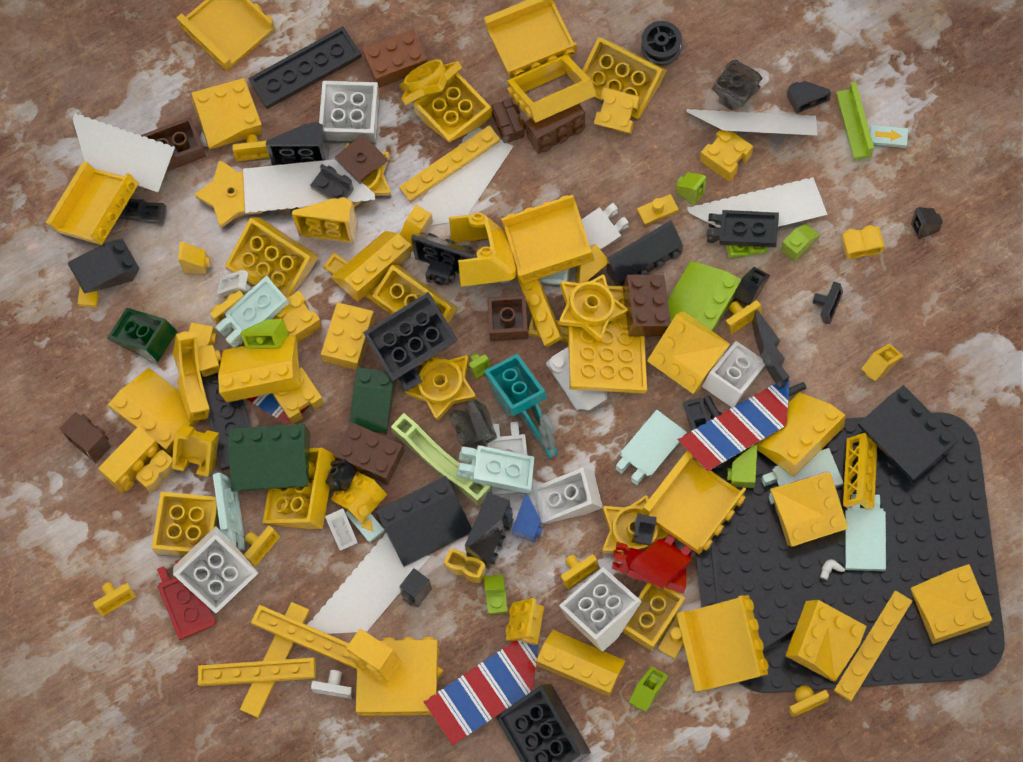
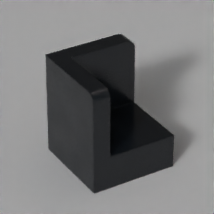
(643, 529)

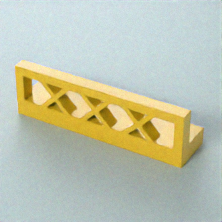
(864, 468)

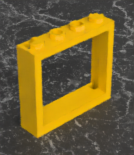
(556, 102)

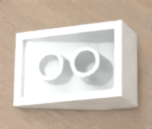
(734, 374)
(568, 496)

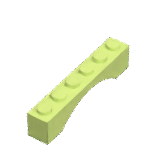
(420, 443)

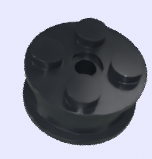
(661, 42)

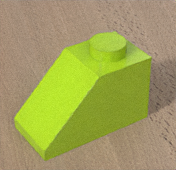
(691, 187)
(799, 241)
(265, 334)
(744, 469)
(648, 688)

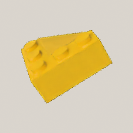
(454, 109)
(226, 113)
(327, 220)
(688, 352)
(809, 508)
(182, 522)
(951, 604)
(824, 639)

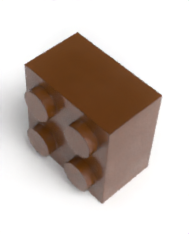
(507, 318)
(86, 436)

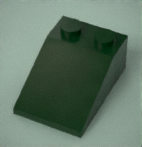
(143, 334)
(372, 399)

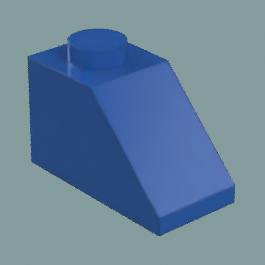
(527, 521)

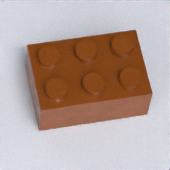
(394, 57)

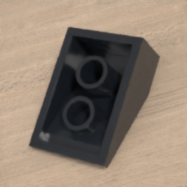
(104, 267)

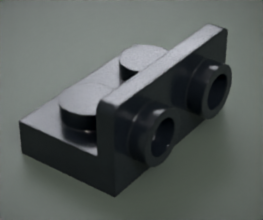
(332, 184)

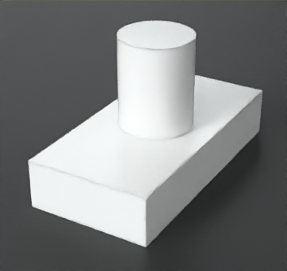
(233, 283)
(341, 529)
(333, 686)

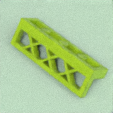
(855, 122)

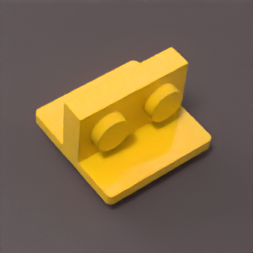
(525, 621)

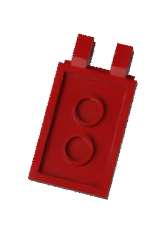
(629, 555)
(662, 561)
(185, 609)

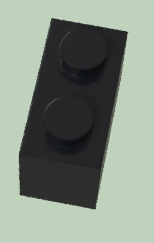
(415, 588)

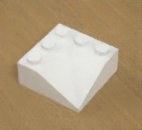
(349, 110)
(214, 570)
(601, 608)

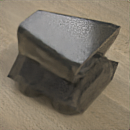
(736, 84)
(473, 425)

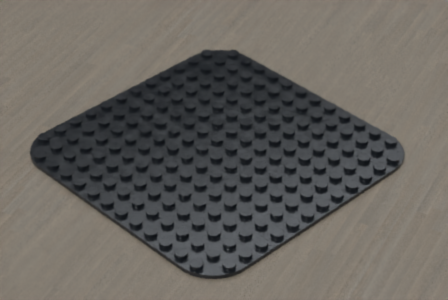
(930, 529)

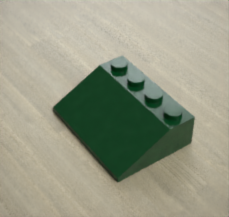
(269, 457)

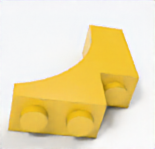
(189, 376)

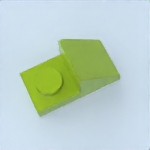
(495, 594)

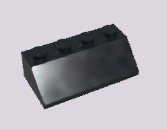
(645, 254)

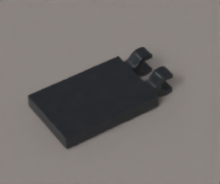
(744, 228)

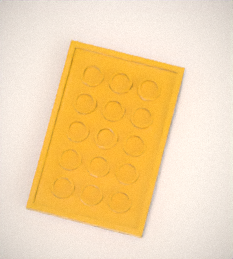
(607, 365)

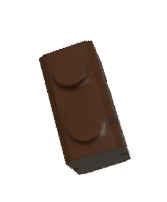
(508, 121)

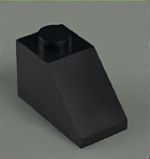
(807, 95)
(926, 222)
(751, 286)

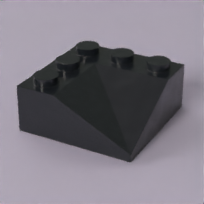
(299, 145)
(489, 529)

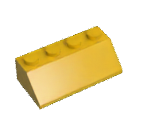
(372, 264)
(401, 288)
(580, 663)

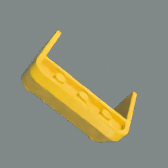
(492, 262)

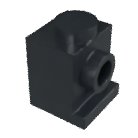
(440, 273)
(340, 475)

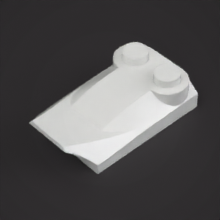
(580, 399)

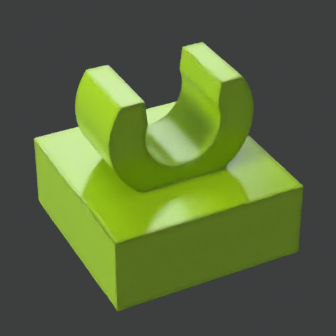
(479, 365)

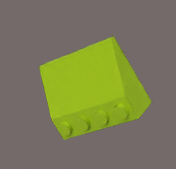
(703, 294)

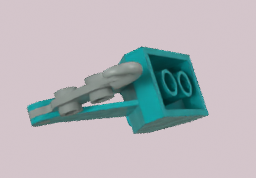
(517, 391)

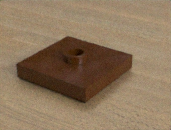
(361, 159)

